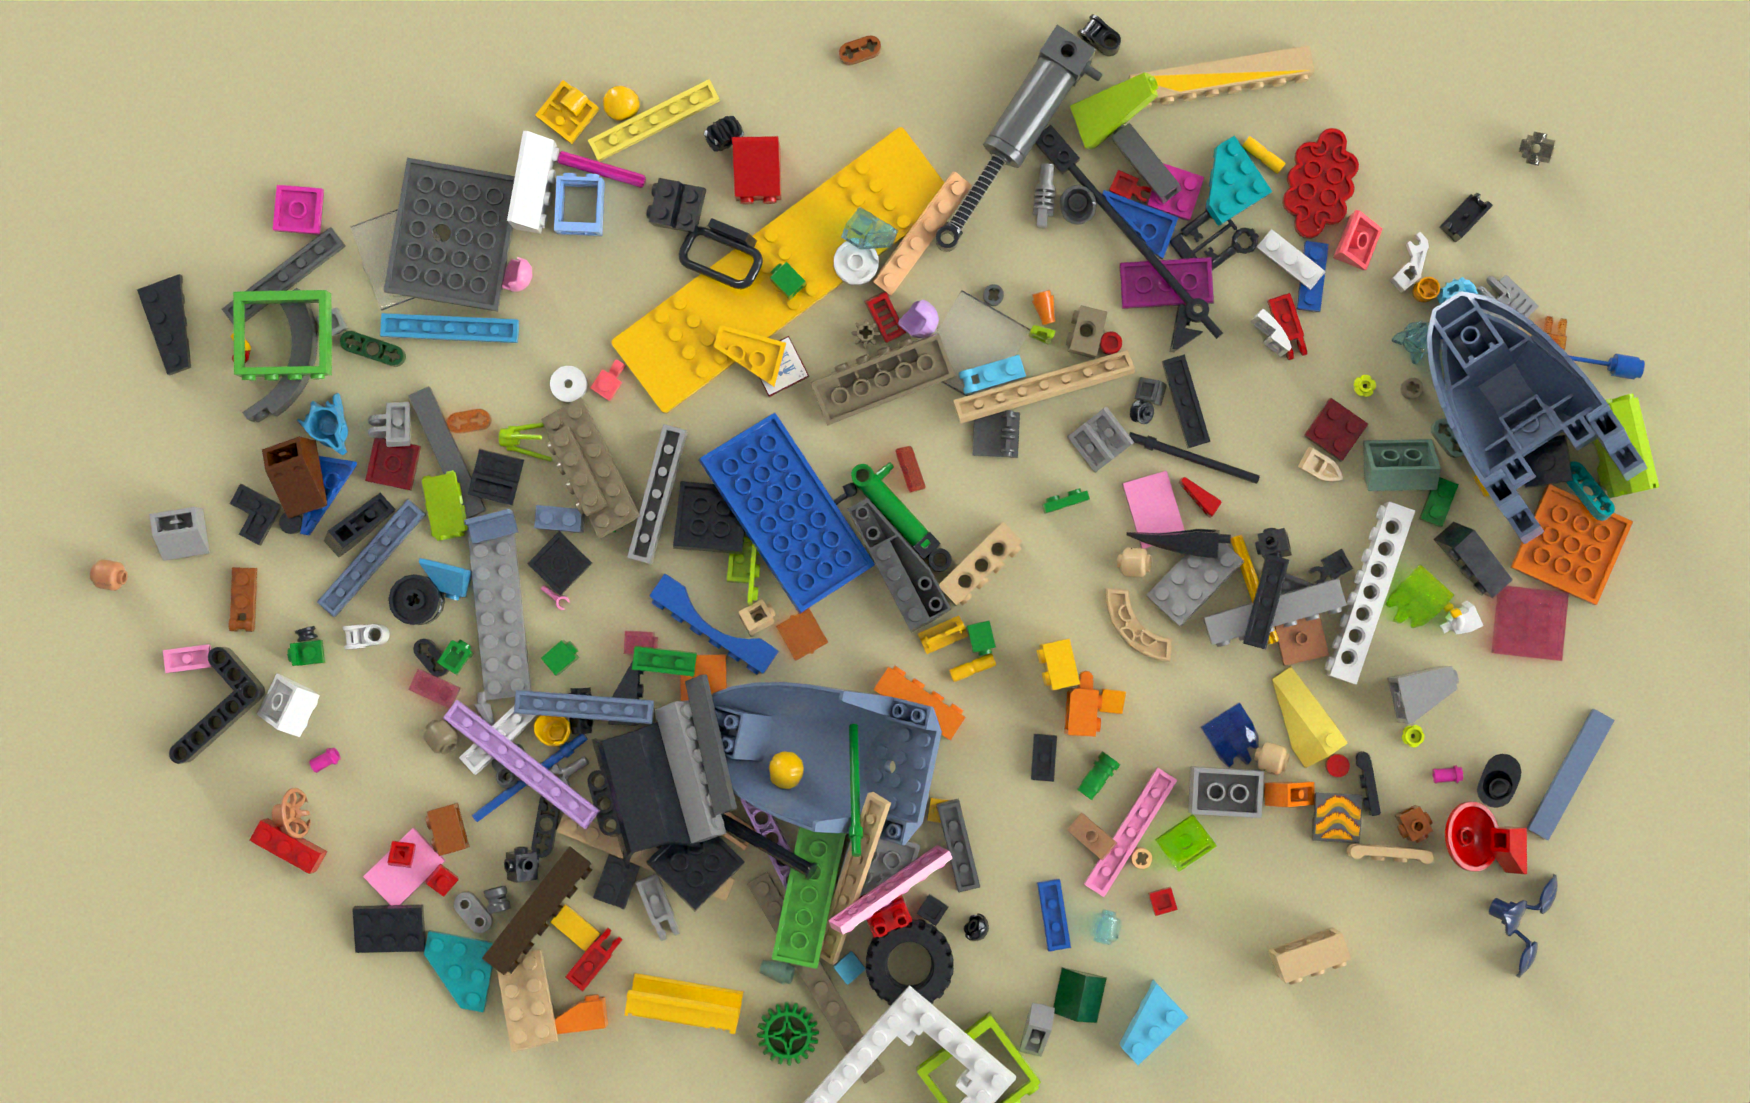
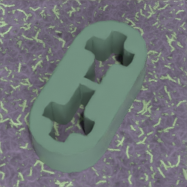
(1443, 440)

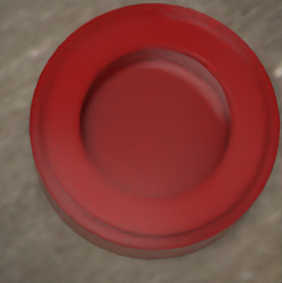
(1110, 343)
(1337, 765)

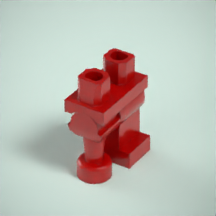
(889, 917)

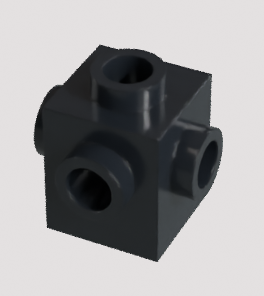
(1273, 543)
(521, 865)

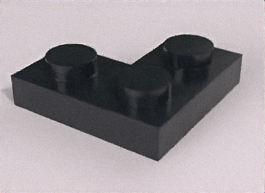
(261, 513)

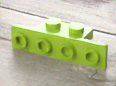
(743, 569)

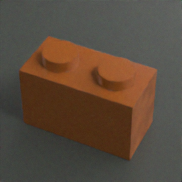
(447, 829)

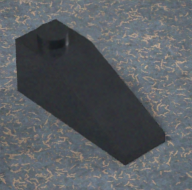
(358, 525)

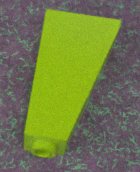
(1111, 108)

